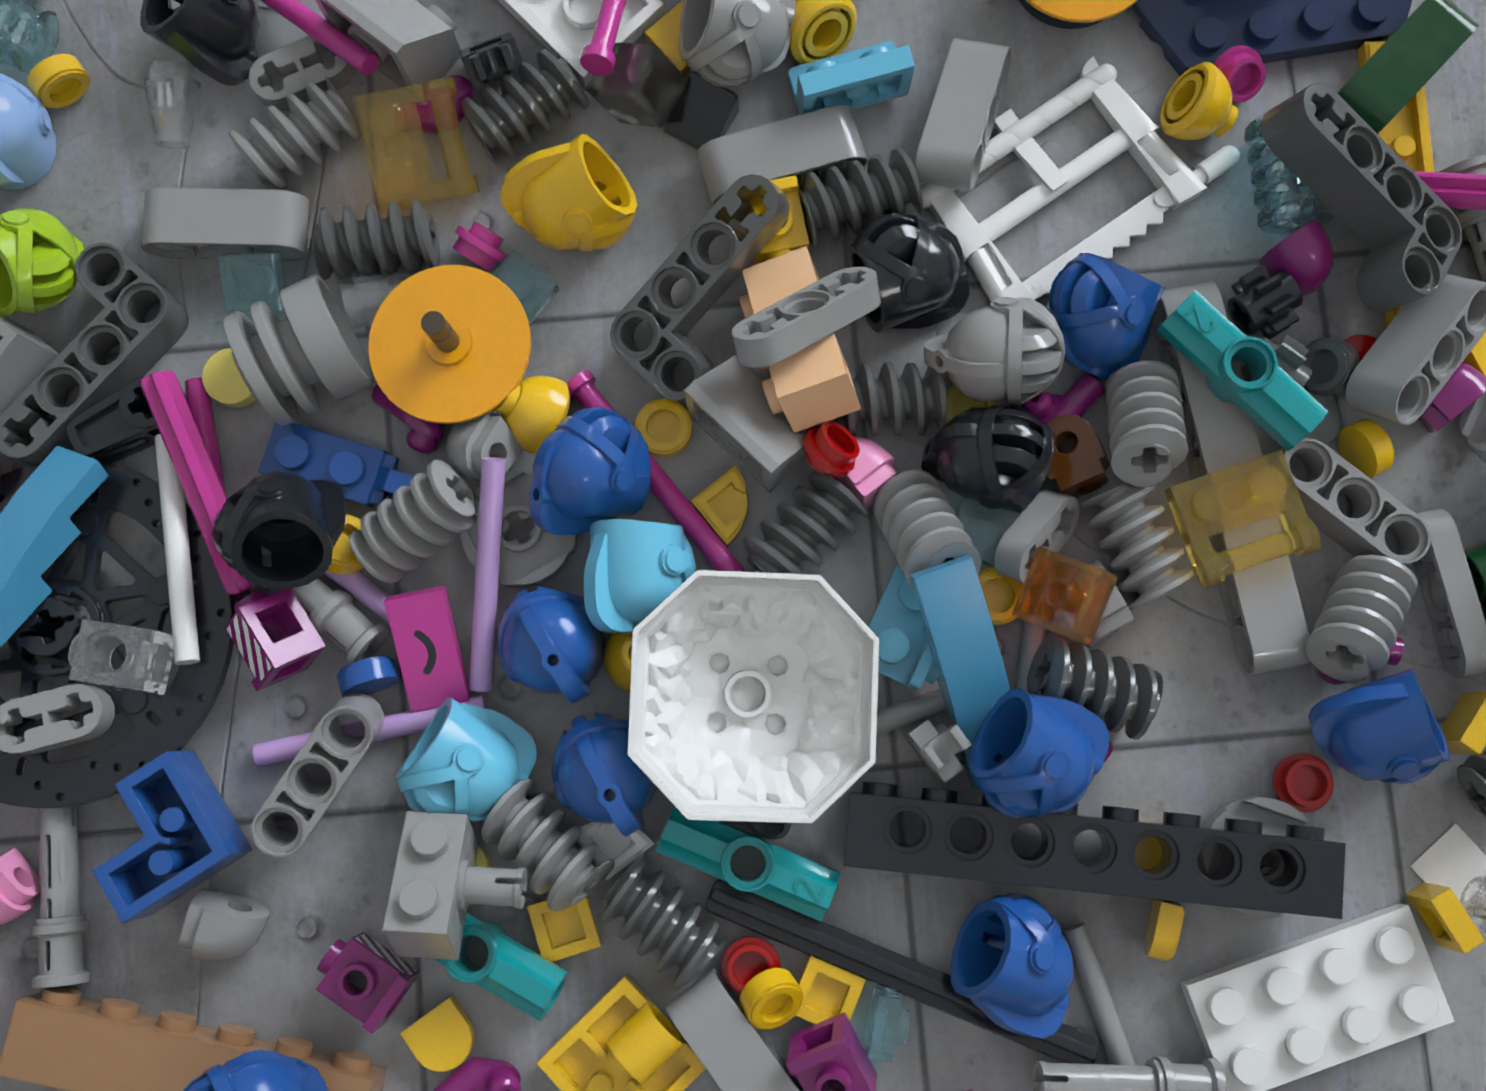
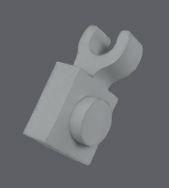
(938, 747)

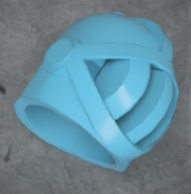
(633, 571)
(465, 761)

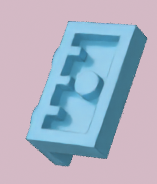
(853, 78)
(902, 640)

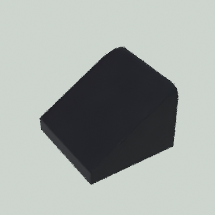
(701, 112)

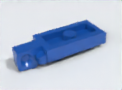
(359, 469)

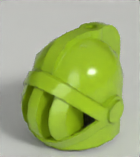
(35, 261)

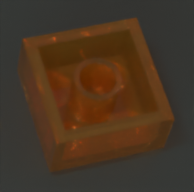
(1064, 595)

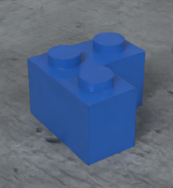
(185, 837)

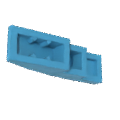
(39, 529)
(961, 644)

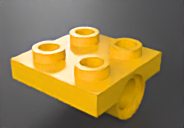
(622, 1047)

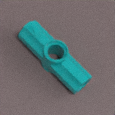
(1272, 395)
(785, 876)
(511, 970)

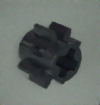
(1265, 302)

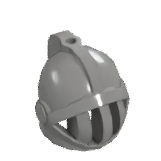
(735, 38)
(987, 348)

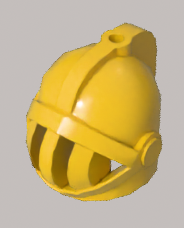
(560, 197)

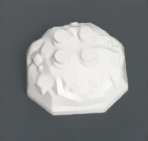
(753, 697)

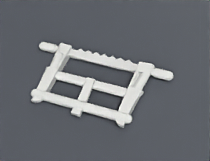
(1132, 132)

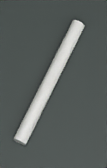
(177, 560)

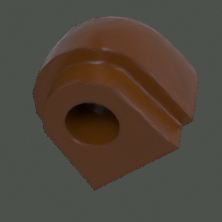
(1077, 457)

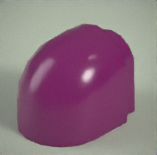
(1304, 255)
(1457, 394)

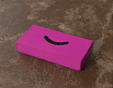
(427, 647)

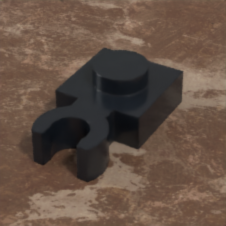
(491, 58)

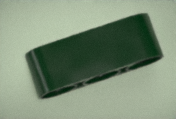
(1407, 61)

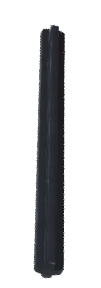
(881, 967)

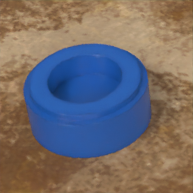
(368, 676)

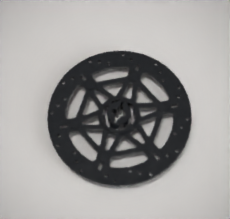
(79, 778)

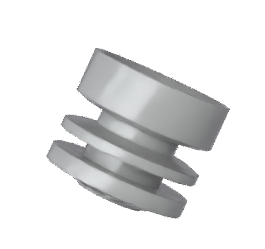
(290, 355)

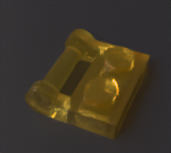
(398, 147)
(1236, 499)

